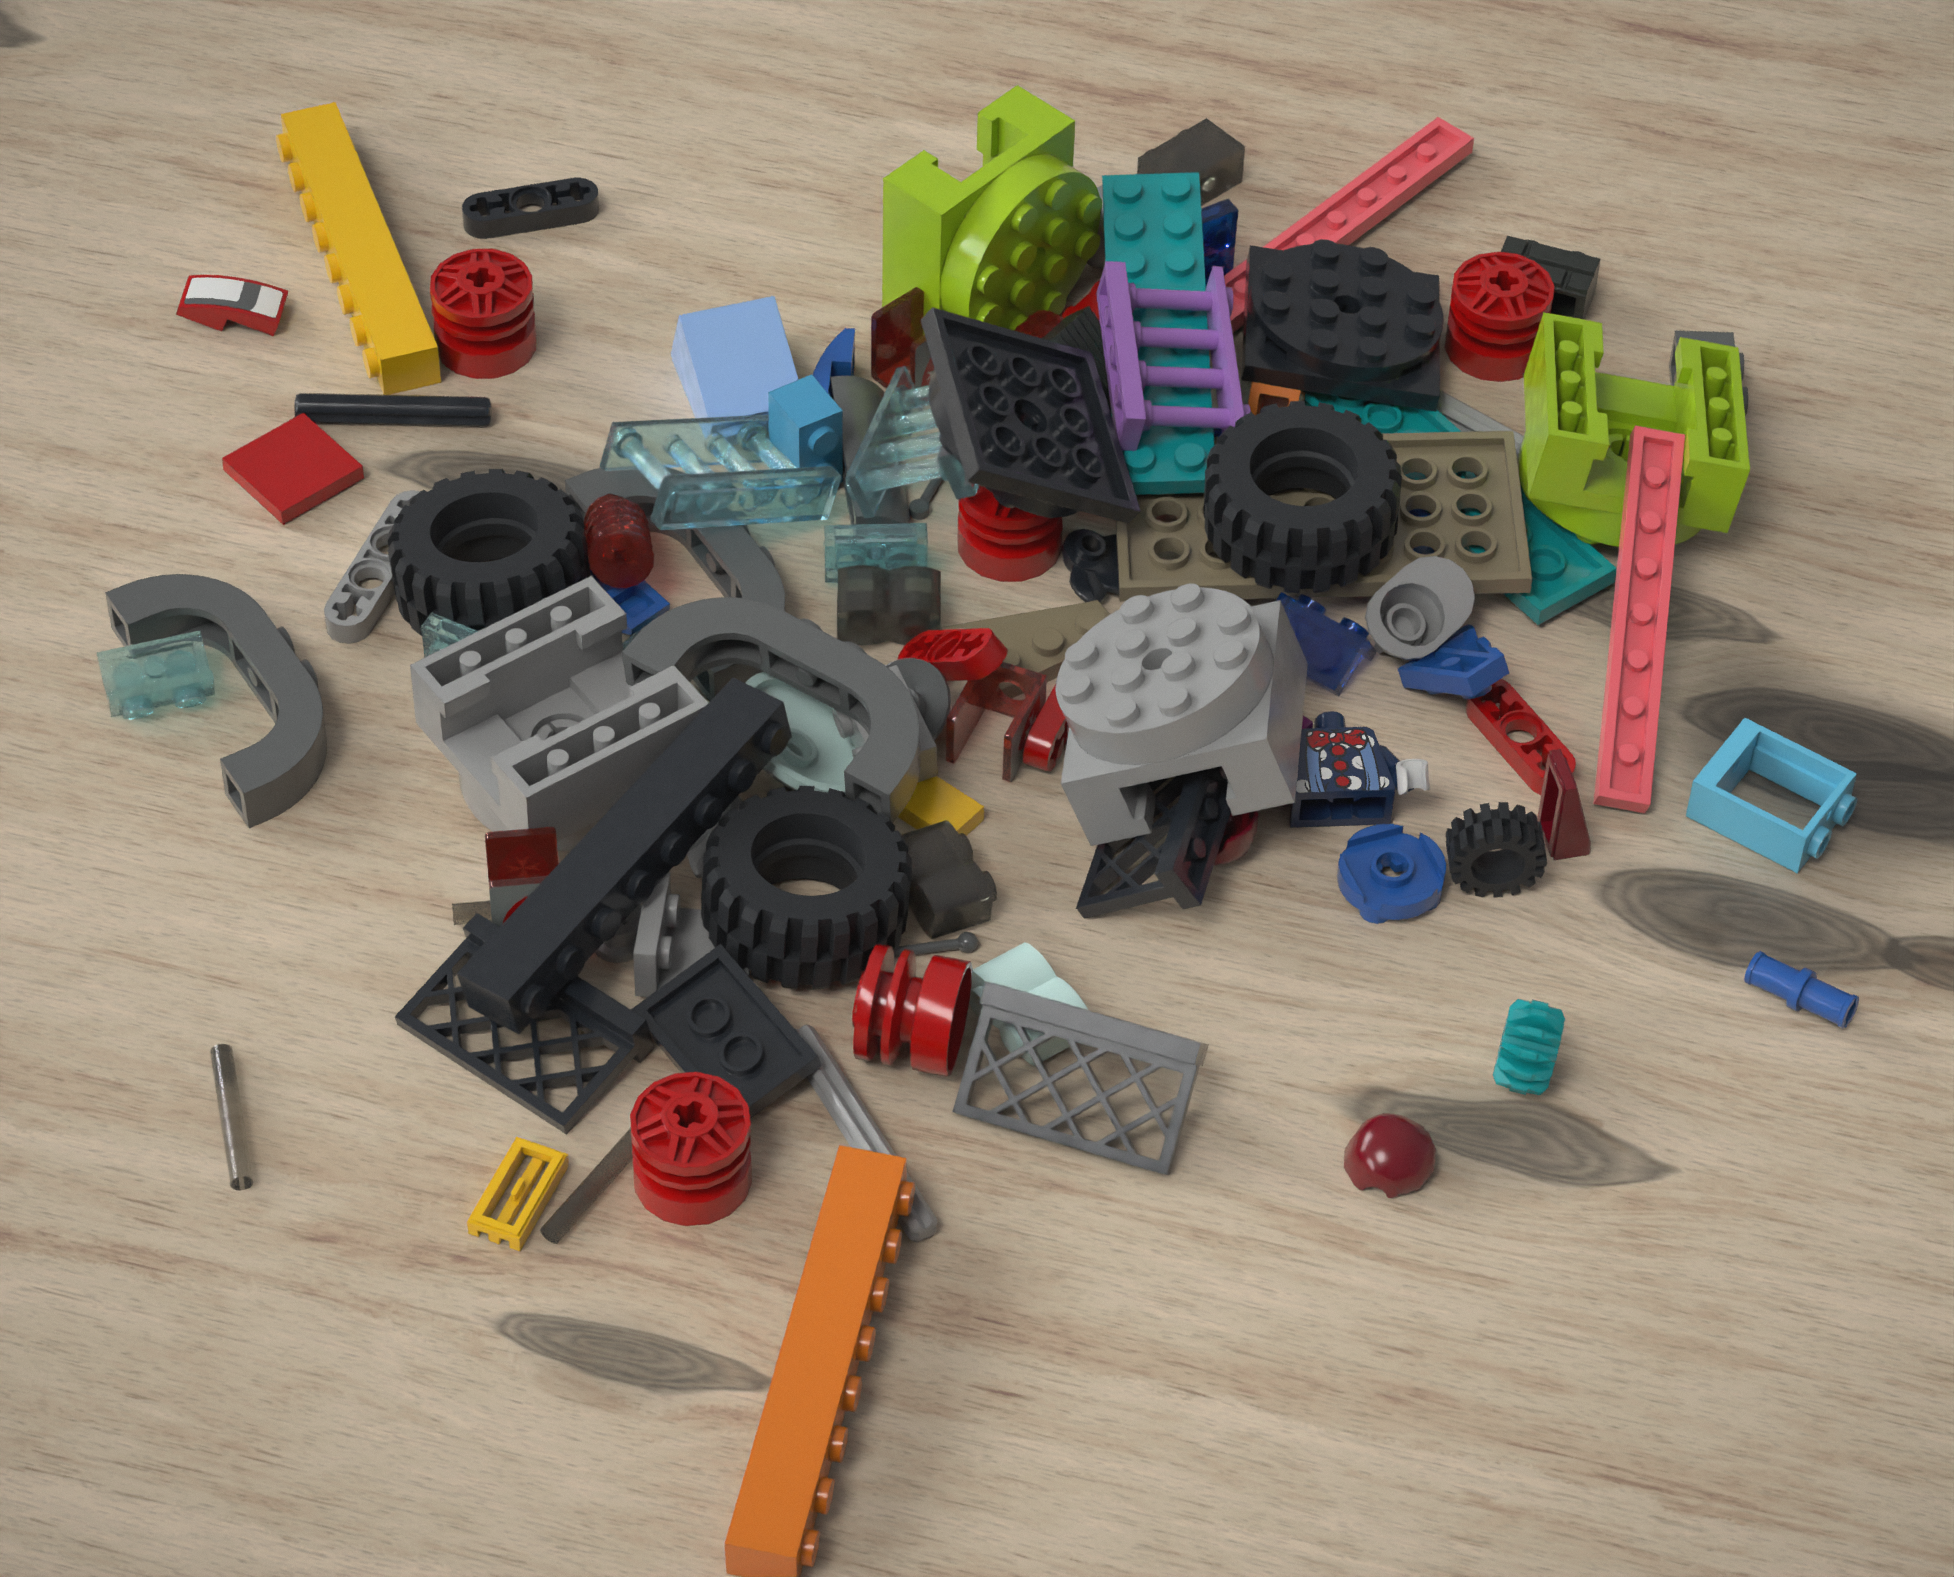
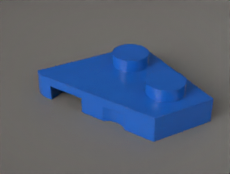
(1458, 666)

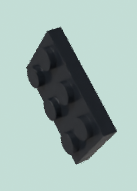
(726, 1027)

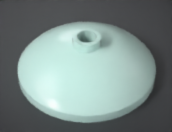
(816, 750)

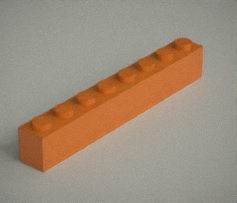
(818, 1367)

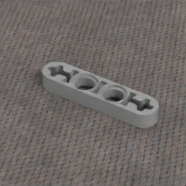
(368, 563)

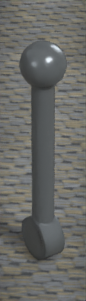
(920, 507)
(966, 942)

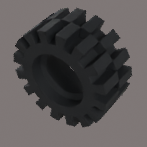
(1485, 870)

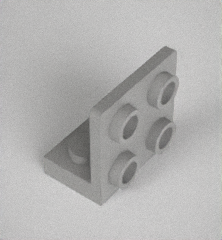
(667, 940)

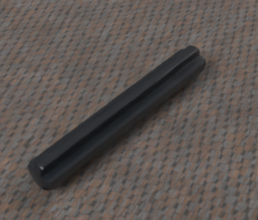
(394, 409)

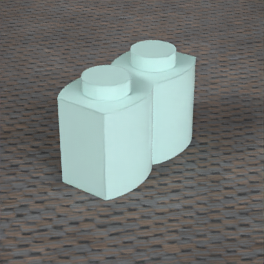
(1029, 972)

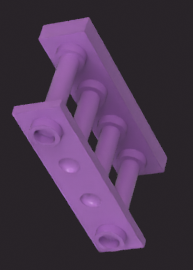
(1129, 375)

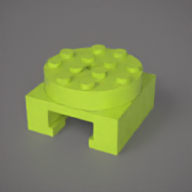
(1005, 234)
(1583, 422)

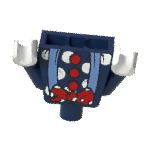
(1349, 776)

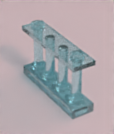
(889, 442)
(719, 498)

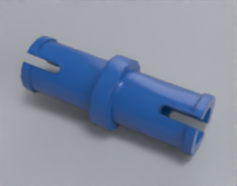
(1801, 989)

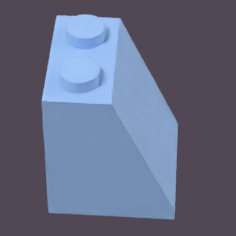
(732, 358)

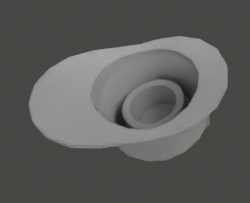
(1419, 608)

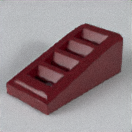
(1562, 811)

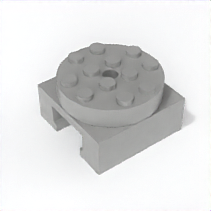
(1175, 692)
(545, 714)

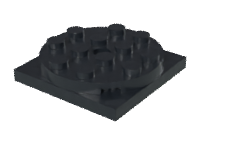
(1342, 324)
(1026, 419)

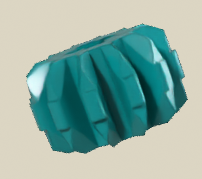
(1529, 1047)

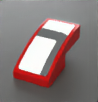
(244, 301)

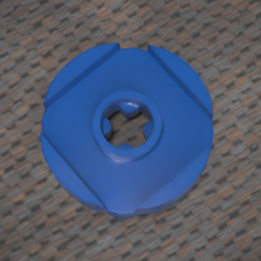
(1384, 896)

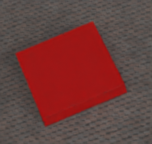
(293, 468)

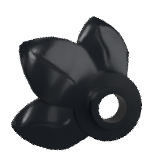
(1091, 564)

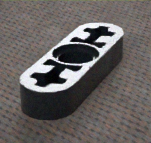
(496, 202)

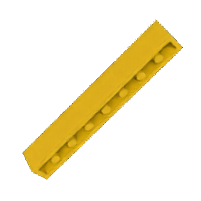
(358, 250)

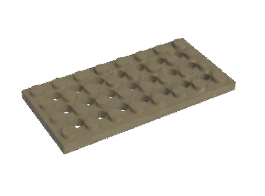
(1447, 531)

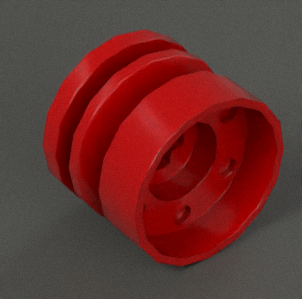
(483, 313)
(1496, 314)
(1006, 541)
(912, 1010)
(691, 1148)

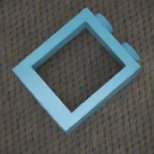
(1791, 767)

